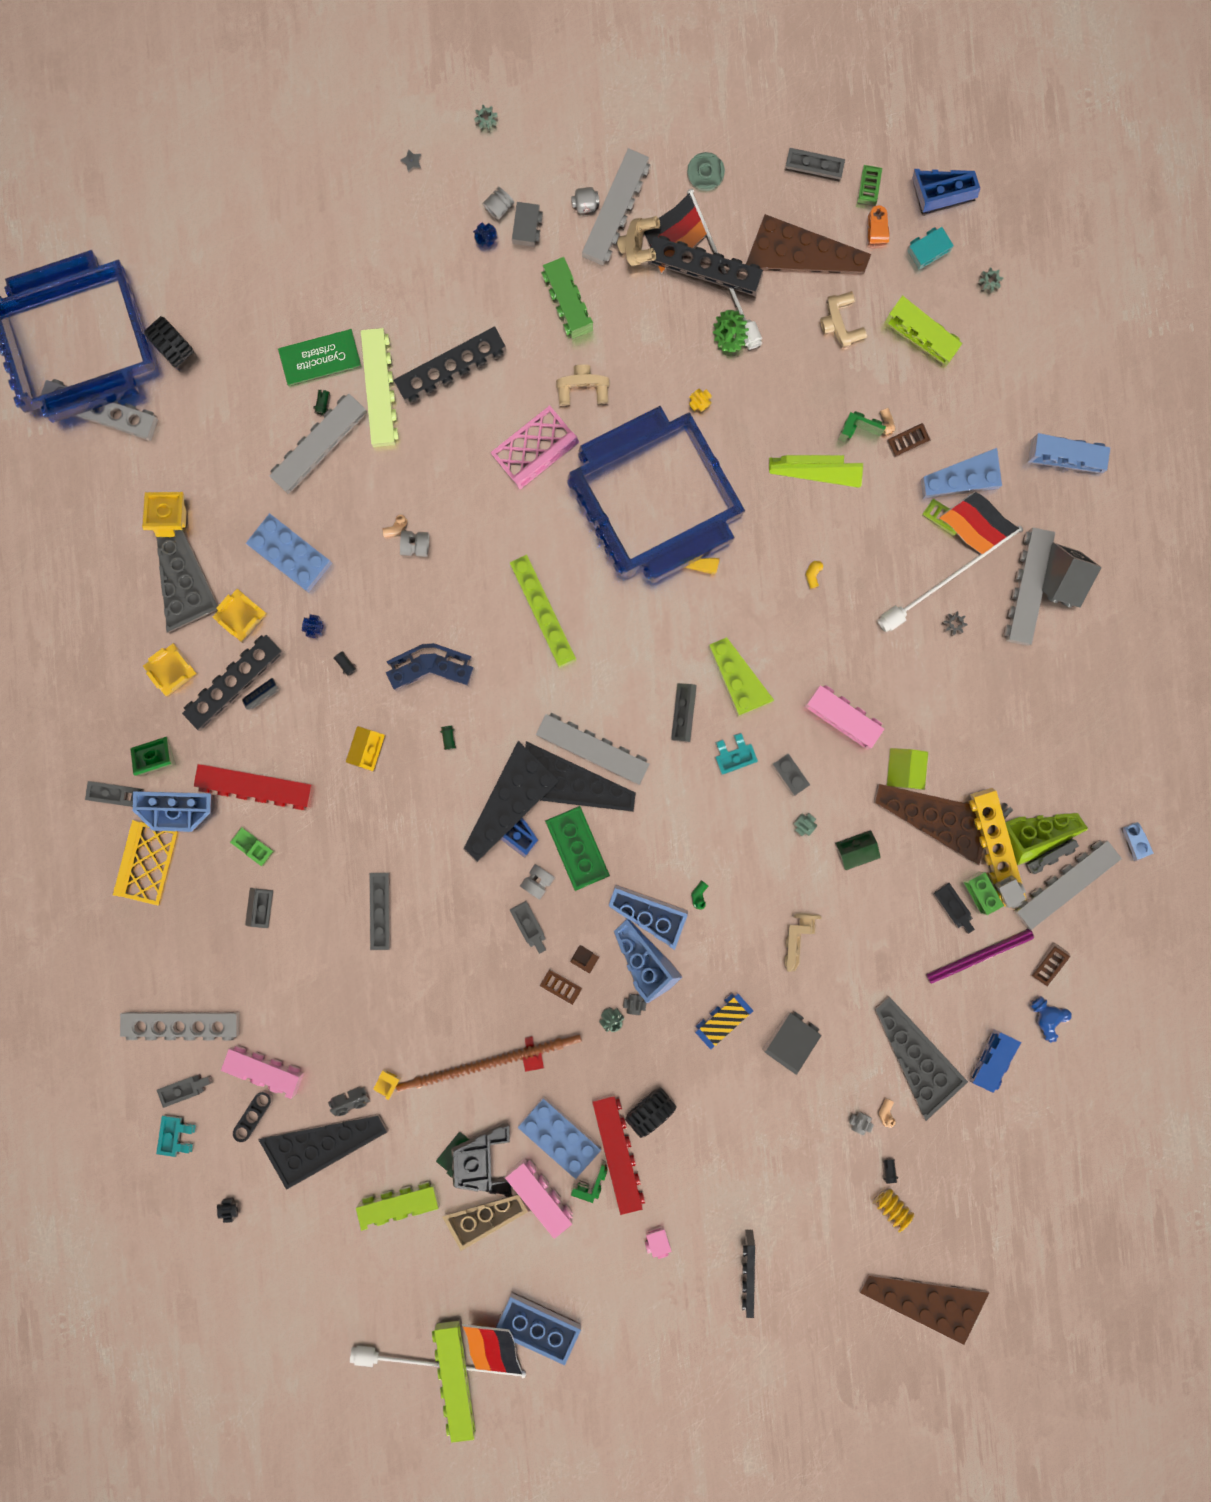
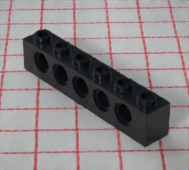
(748, 285)
(489, 337)
(215, 707)

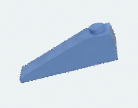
(649, 967)

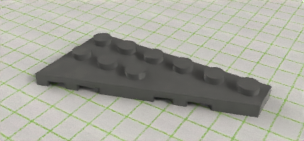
(182, 583)
(924, 1066)

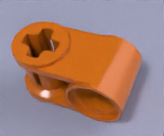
(878, 228)

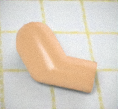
(888, 421)
(398, 526)
(885, 1114)

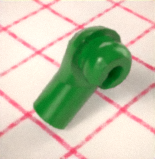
(697, 895)

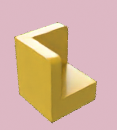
(386, 1083)

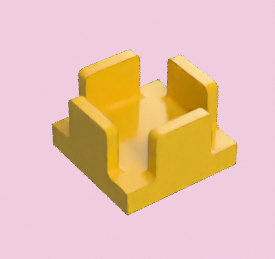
(164, 513)
(238, 615)
(169, 669)

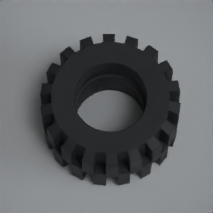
(168, 341)
(650, 1113)

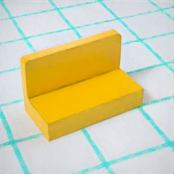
(365, 748)

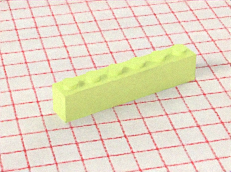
(378, 387)

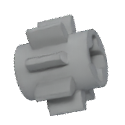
(861, 1123)

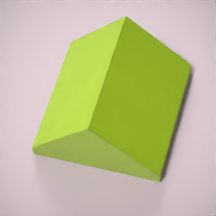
(907, 768)

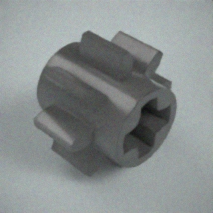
(951, 626)
(634, 1004)

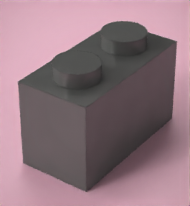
(526, 224)
(790, 774)

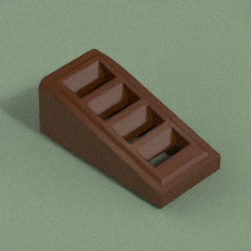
(906, 433)
(1056, 968)
(550, 973)

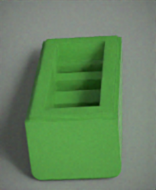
(865, 199)

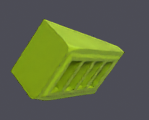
(939, 522)

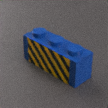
(723, 1020)

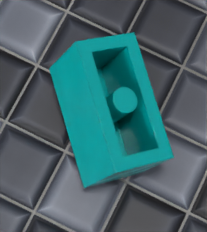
(930, 247)

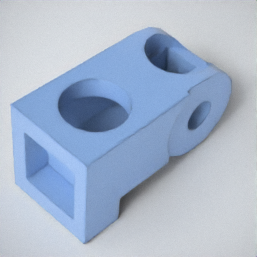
(1137, 841)

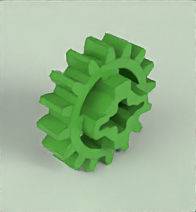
(730, 330)

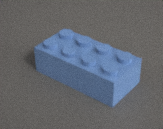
(289, 553)
(559, 1137)
(539, 1328)

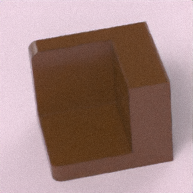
(584, 959)

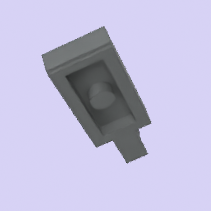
(1052, 856)
(529, 926)
(182, 1090)

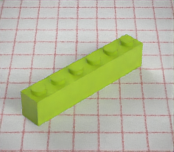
(542, 611)
(454, 1381)

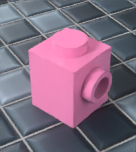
(658, 1243)

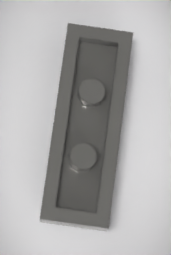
(815, 163)
(683, 712)

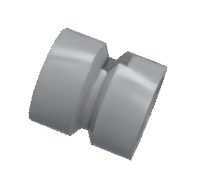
(421, 543)
(534, 888)

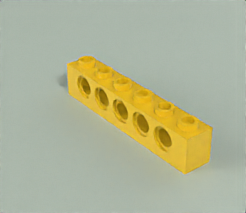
(1005, 854)

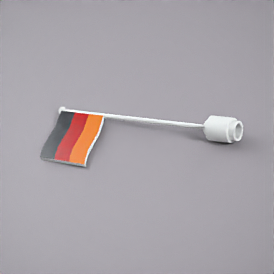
(687, 225)
(979, 527)
(489, 1348)

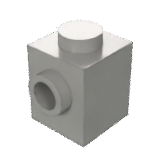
(1011, 892)

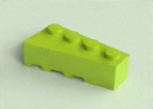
(923, 330)
(740, 681)
(397, 1205)

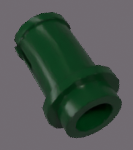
(321, 402)
(448, 737)

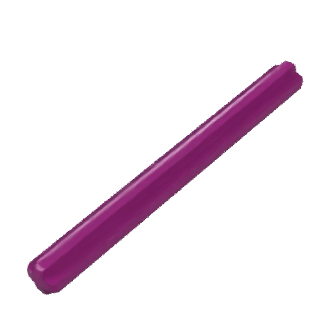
(980, 956)

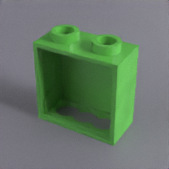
(984, 892)

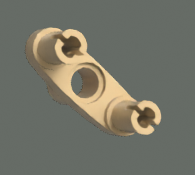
(632, 242)
(834, 321)
(582, 377)

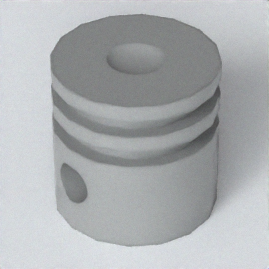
(498, 203)

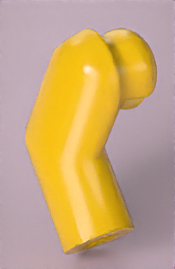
(812, 572)

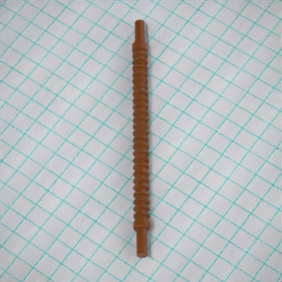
(419, 1081)

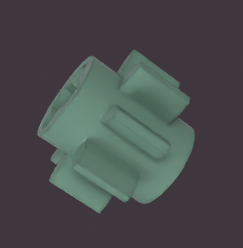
(485, 123)
(987, 285)
(805, 824)
(611, 1020)

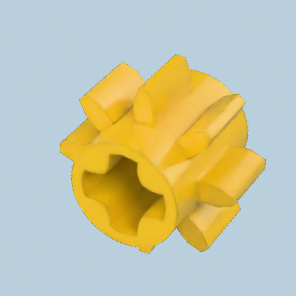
(700, 400)

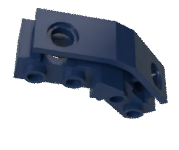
(429, 664)

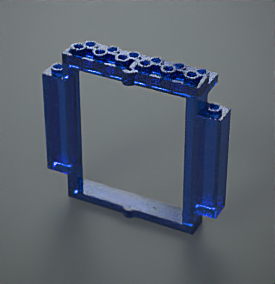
(52, 283)
(684, 547)

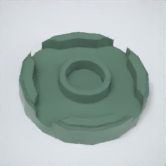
(705, 171)

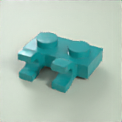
(737, 758)
(169, 1136)

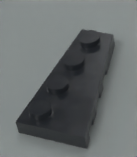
(748, 1270)

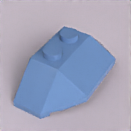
(171, 810)

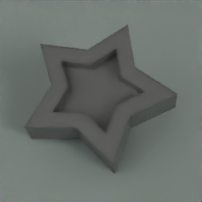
(411, 160)

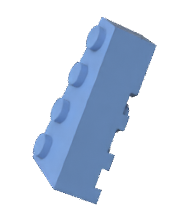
(1069, 453)
(968, 476)
(650, 914)

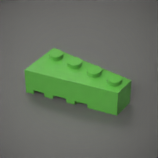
(567, 297)

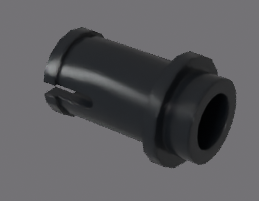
(345, 664)
(890, 1171)

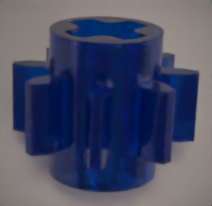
(485, 234)
(312, 626)

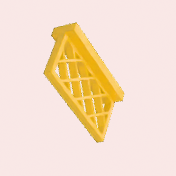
(128, 859)

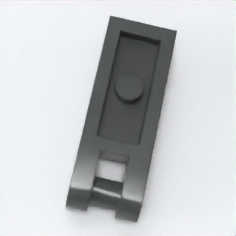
(109, 793)

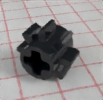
(227, 1210)

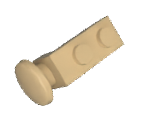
(793, 941)

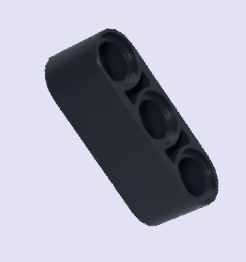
(259, 1109)

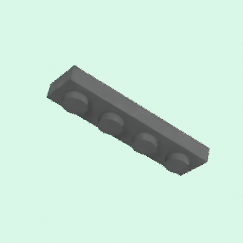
(379, 911)

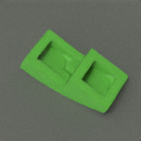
(251, 846)

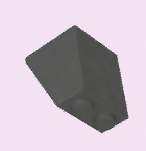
(1069, 575)
(792, 1042)

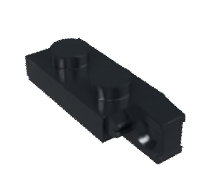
(954, 907)

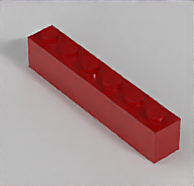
(253, 785)
(617, 1154)

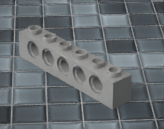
(143, 429)
(129, 1023)

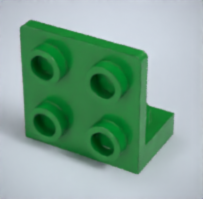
(857, 420)
(582, 1189)

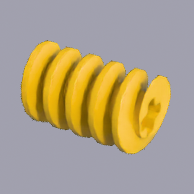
(894, 1208)

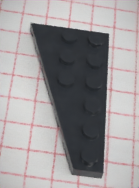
(580, 785)
(514, 795)
(310, 1150)

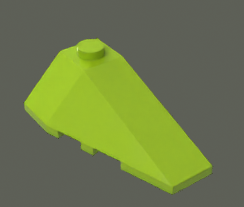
(1039, 835)

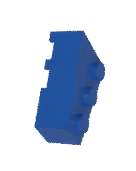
(944, 188)
(520, 838)
(995, 1061)

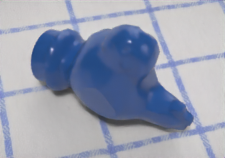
(1049, 1017)

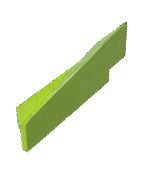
(818, 468)

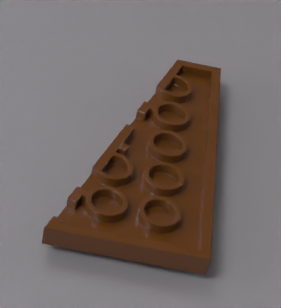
(797, 249)
(938, 817)
(937, 1306)

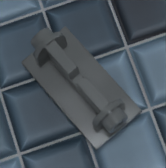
(357, 1099)

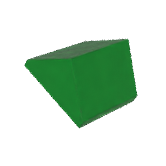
(151, 757)

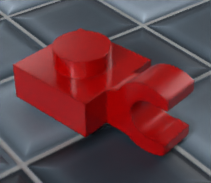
(534, 1062)

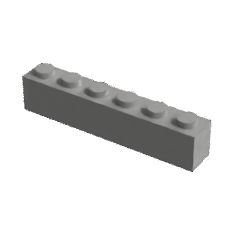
(616, 206)
(317, 443)
(1030, 586)
(592, 749)
(1068, 884)

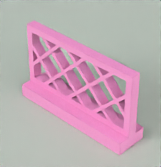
(541, 461)

